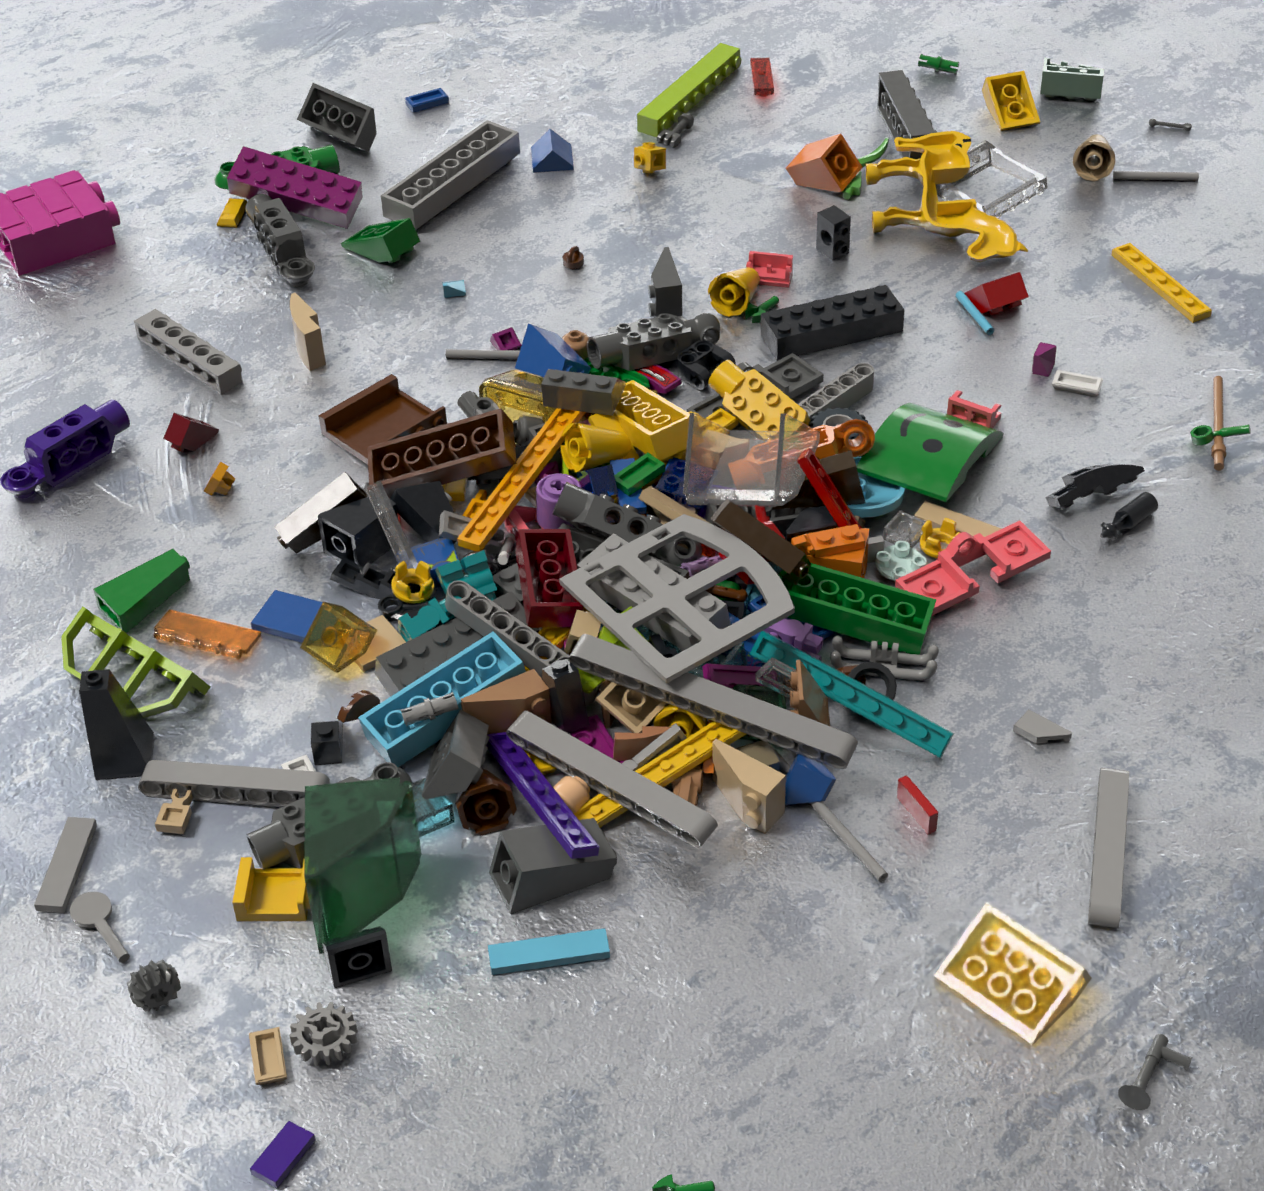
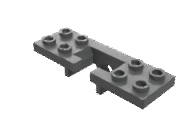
(788, 374)

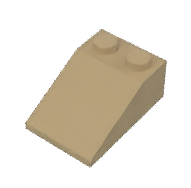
(749, 786)

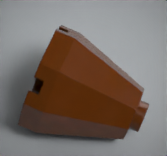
(486, 804)

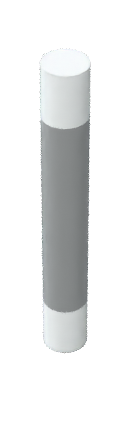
(506, 549)

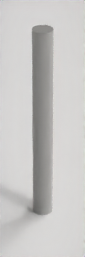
(1172, 176)
(482, 354)

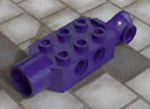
(66, 447)

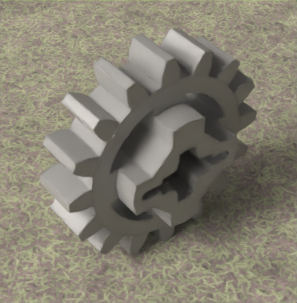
(323, 1033)

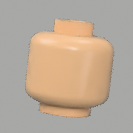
(573, 792)

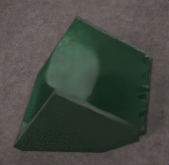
(358, 852)

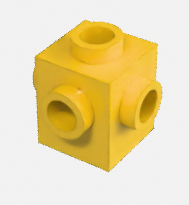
(649, 157)

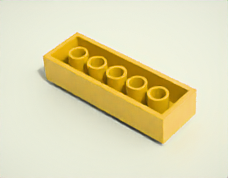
(652, 422)

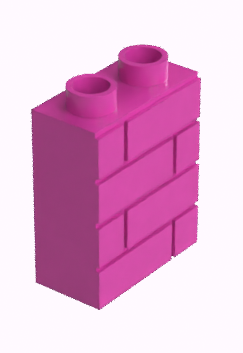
(54, 221)

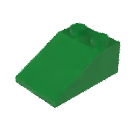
(384, 240)

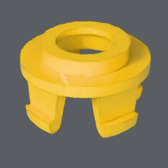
(932, 537)
(419, 576)

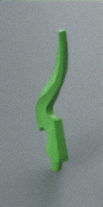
(854, 186)

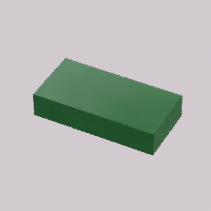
(639, 473)

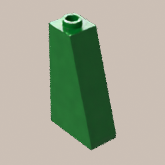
(142, 589)

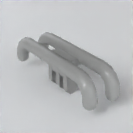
(888, 658)

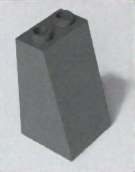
(535, 868)

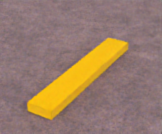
(1161, 282)

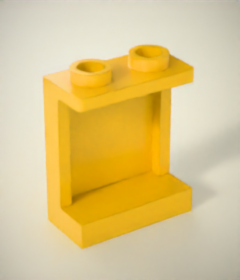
(270, 893)

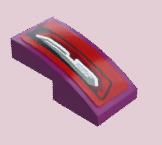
(660, 378)

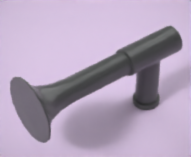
(1135, 1095)

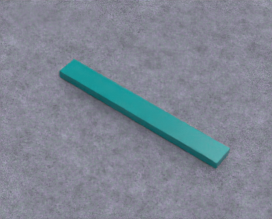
(858, 696)

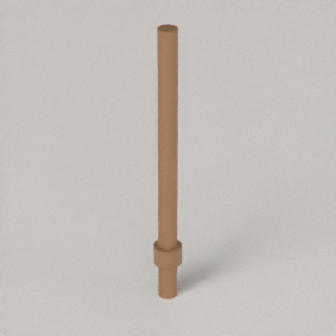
(1218, 450)

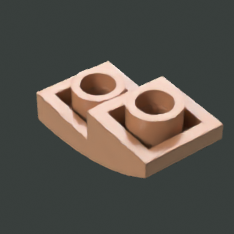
(630, 744)

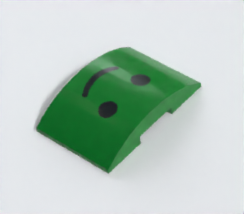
(926, 450)

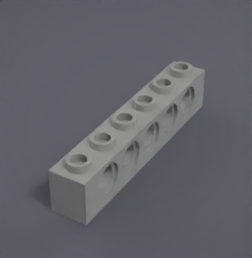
(188, 351)

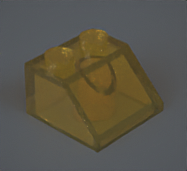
(337, 637)

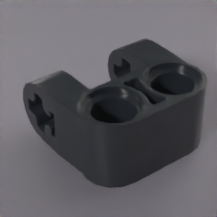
(698, 360)

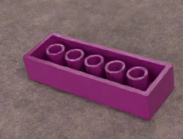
(299, 186)

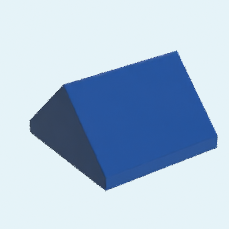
(551, 153)

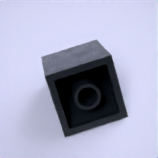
(354, 532)

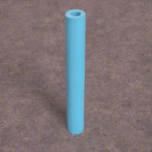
(975, 313)

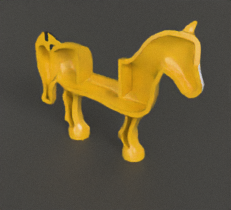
(942, 163)

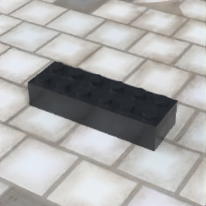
(832, 322)

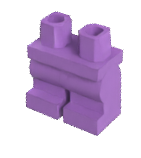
(798, 635)

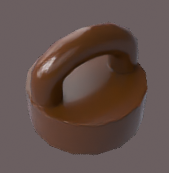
(573, 258)

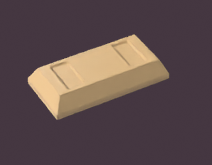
(267, 1056)

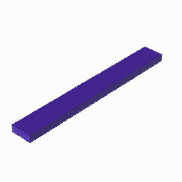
(542, 797)

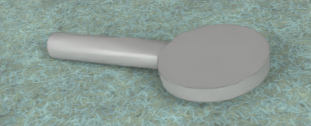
(93, 910)

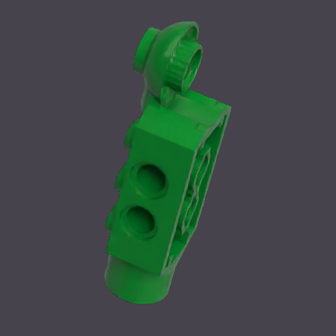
(320, 158)

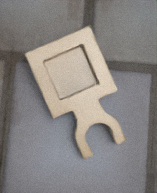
(175, 816)

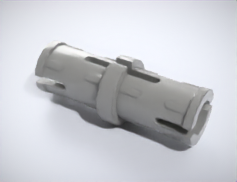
(429, 709)

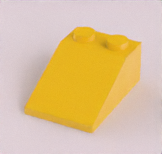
(1010, 100)

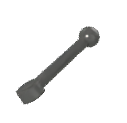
(1187, 126)

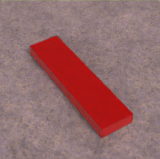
(826, 489)

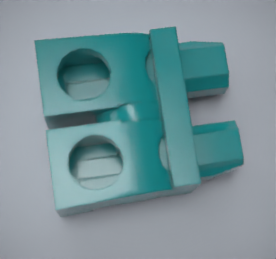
(476, 574)
(428, 618)

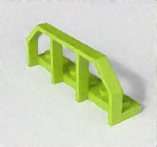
(151, 660)

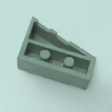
(1071, 81)

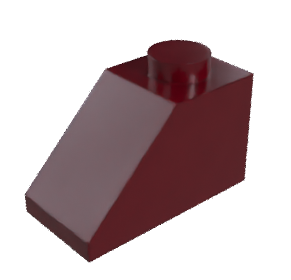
(188, 432)

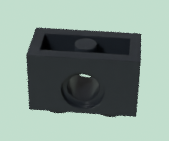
(833, 232)

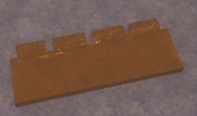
(205, 634)

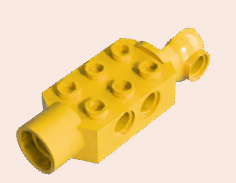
(753, 398)

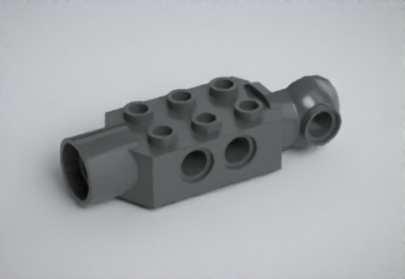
(280, 238)
(650, 340)
(589, 514)

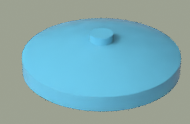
(879, 496)

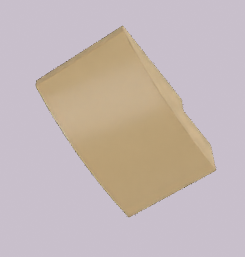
(307, 333)

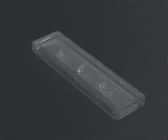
(390, 524)

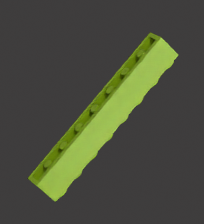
(688, 89)

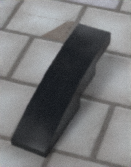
(368, 579)

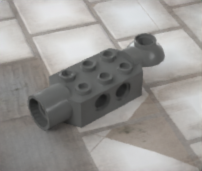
(285, 835)

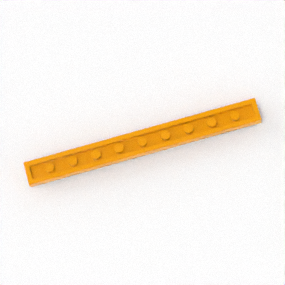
(517, 480)

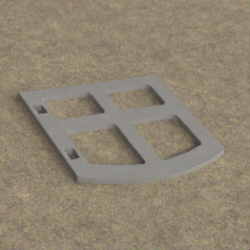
(674, 598)

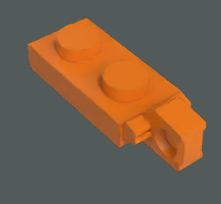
(830, 541)

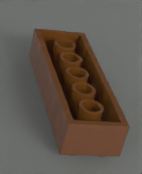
(444, 452)

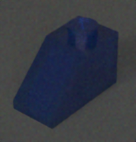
(598, 480)

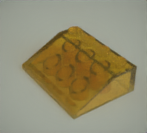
(1012, 974)

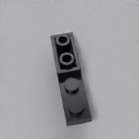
(1093, 479)

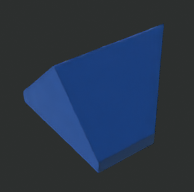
(807, 781)

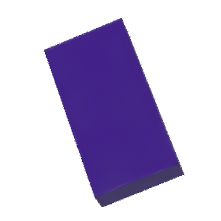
(282, 1154)

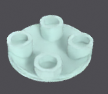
(899, 560)

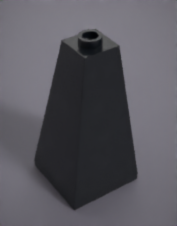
(115, 729)

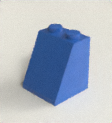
(546, 351)

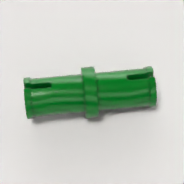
(938, 64)

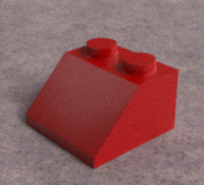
(998, 294)

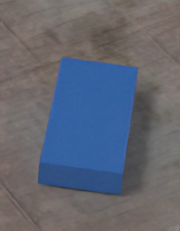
(426, 100)

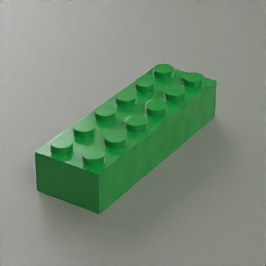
(861, 608)

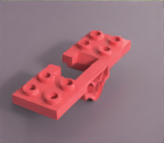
(1010, 548)

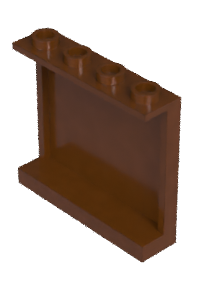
(377, 416)

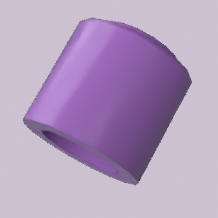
(547, 495)

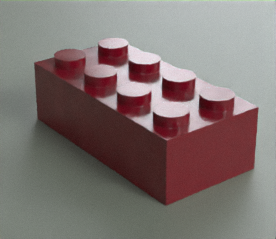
(542, 560)

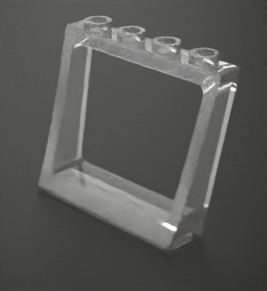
(985, 156)

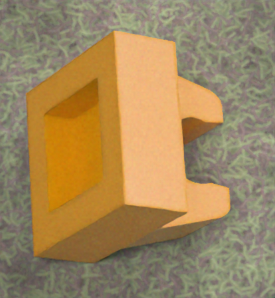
(219, 480)

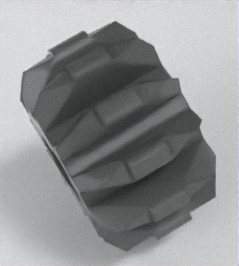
(154, 985)

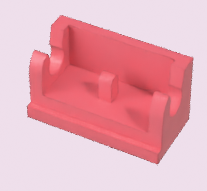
(772, 268)
(972, 411)

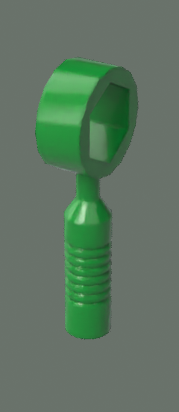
(1208, 436)

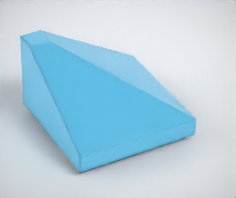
(454, 288)

